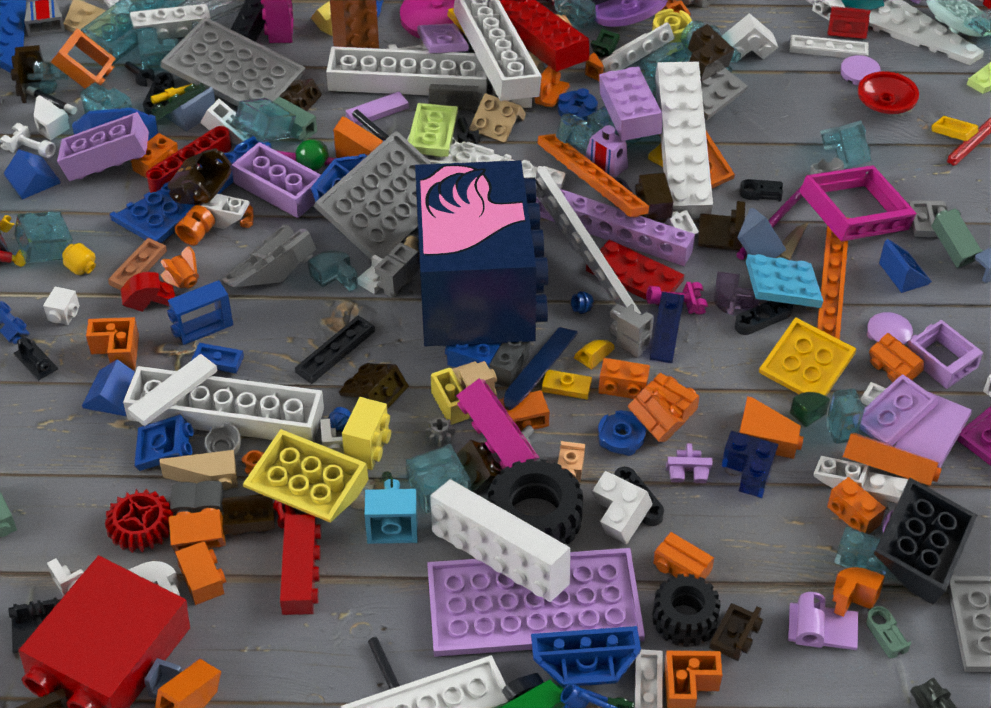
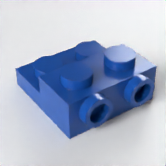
(162, 440)

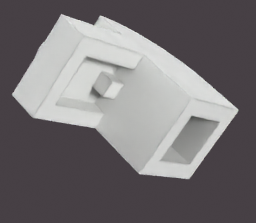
(158, 573)

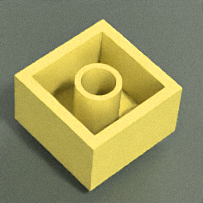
(367, 431)

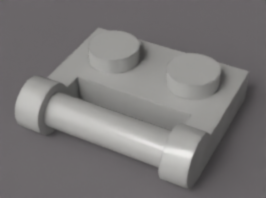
(924, 218)

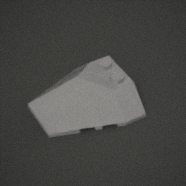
(274, 260)

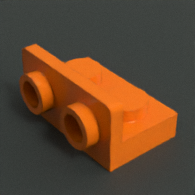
(551, 88)

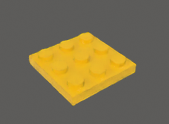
(807, 359)

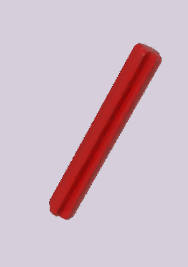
(967, 146)

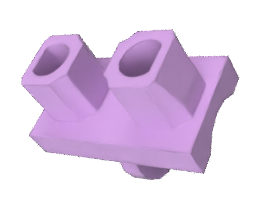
(688, 461)

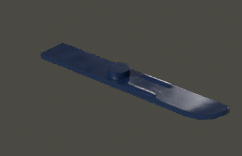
(538, 367)

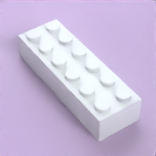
(500, 540)

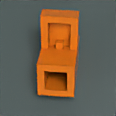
(856, 586)

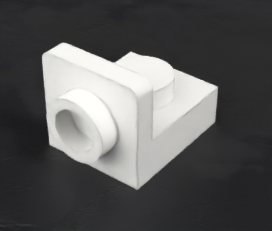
(682, 221)
(369, 279)
(329, 437)
(62, 575)

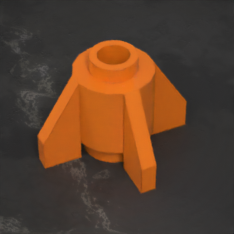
(181, 269)

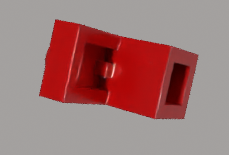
(145, 288)

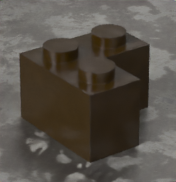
(710, 51)
(655, 192)

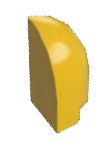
(594, 352)

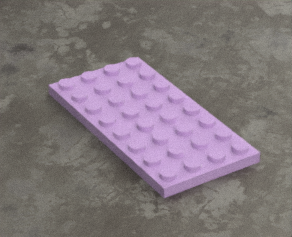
(489, 613)

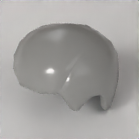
(823, 166)
(223, 439)

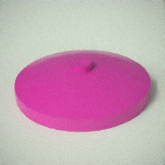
(424, 13)

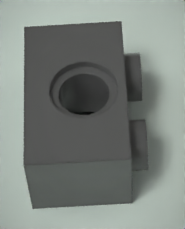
(509, 361)

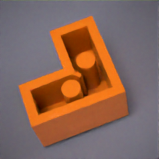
(114, 337)
(690, 672)

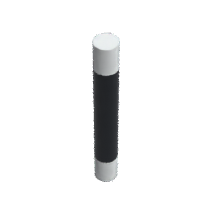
(58, 103)

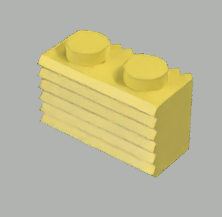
(444, 390)

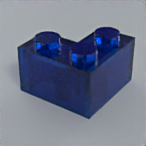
(751, 457)

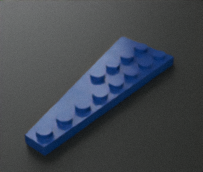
(11, 30)
(159, 213)

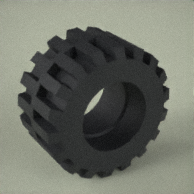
(683, 627)

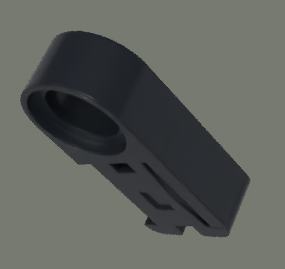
(762, 189)

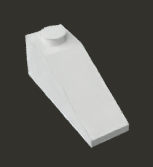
(222, 115)

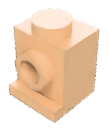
(572, 458)

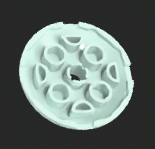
(955, 14)

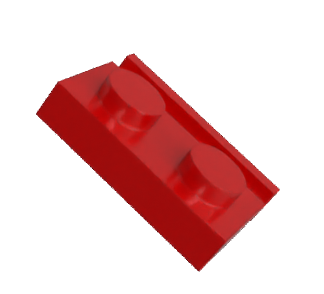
(848, 22)

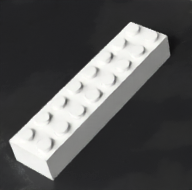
(499, 49)
(401, 70)
(684, 137)
(251, 406)

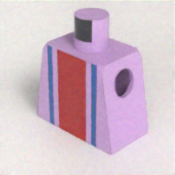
(608, 151)

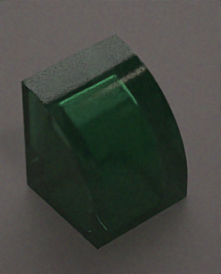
(809, 407)

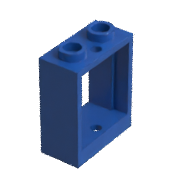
(205, 324)

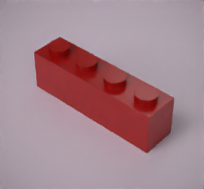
(299, 565)

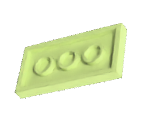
(433, 129)

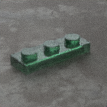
(176, 100)

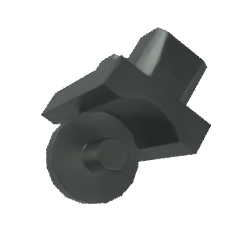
(932, 695)

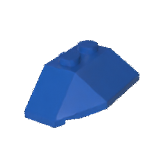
(99, 117)
(334, 173)
(586, 655)

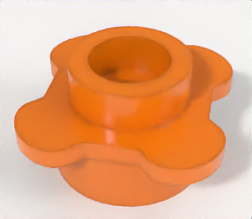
(250, 458)

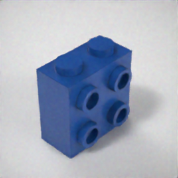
(463, 354)

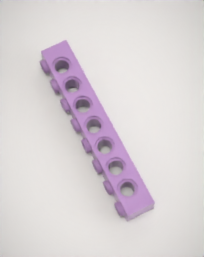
(633, 232)

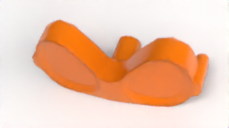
(248, 221)

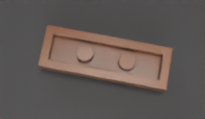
(140, 261)

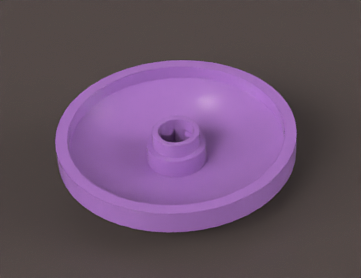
(626, 12)

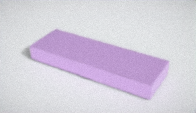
(380, 107)

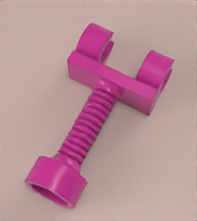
(690, 290)

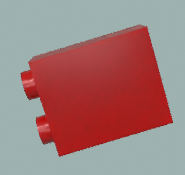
(104, 638)

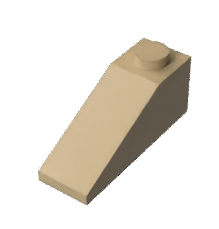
(202, 467)

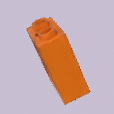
(76, 70)

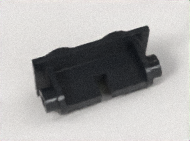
(34, 359)

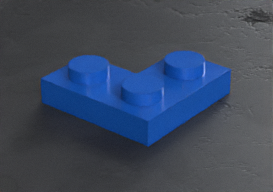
(224, 358)

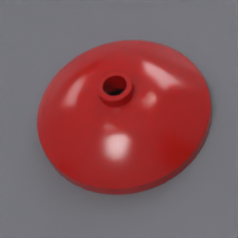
(888, 92)

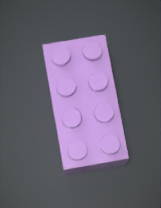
(630, 103)
(103, 147)
(276, 179)

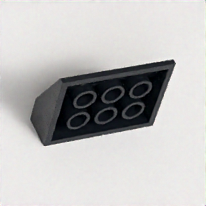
(924, 540)

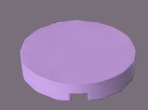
(857, 67)

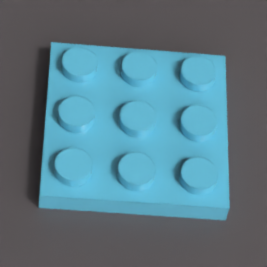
(783, 280)

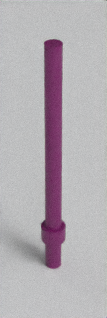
(741, 254)

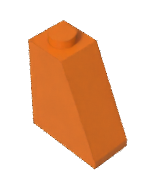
(353, 140)
(771, 426)
(190, 688)

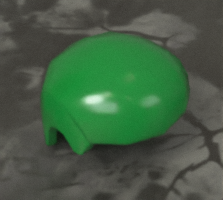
(312, 154)

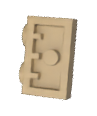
(496, 118)

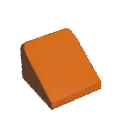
(594, 67)

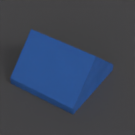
(30, 174)
(902, 267)
(110, 389)

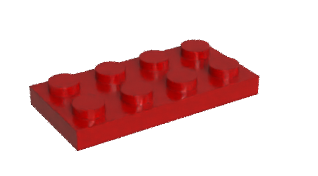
(638, 271)

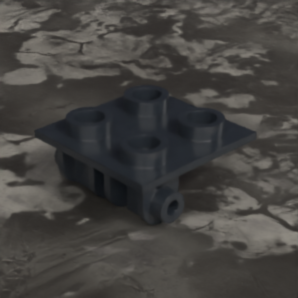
(27, 619)

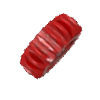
(128, 530)

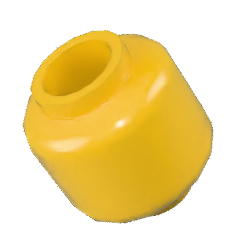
(79, 259)

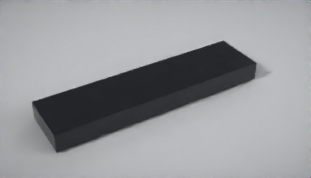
(334, 349)

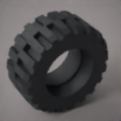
(544, 482)

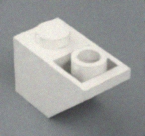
(49, 119)
(226, 210)

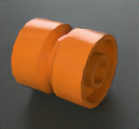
(195, 225)

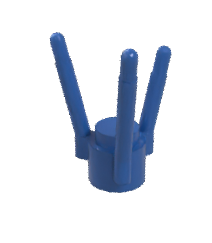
(577, 697)

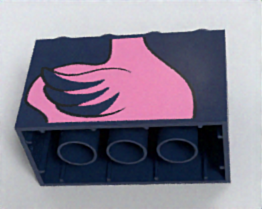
(480, 253)

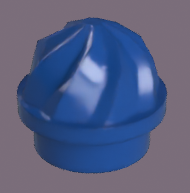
(582, 302)
(339, 418)

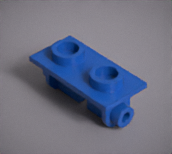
(13, 326)

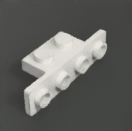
(170, 22)
(638, 48)

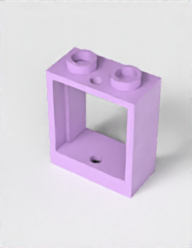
(968, 354)

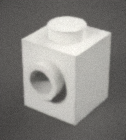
(61, 305)

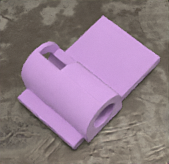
(819, 626)

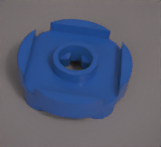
(569, 101)
(618, 443)

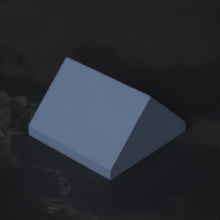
(192, 111)
(759, 236)

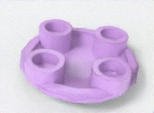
(889, 323)

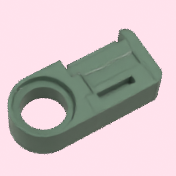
(888, 633)

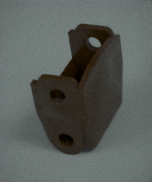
(200, 184)

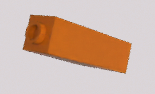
(891, 459)

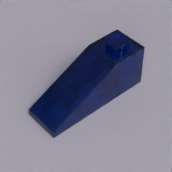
(667, 327)

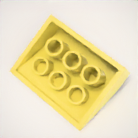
(308, 476)

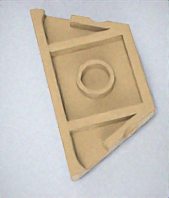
(80, 15)

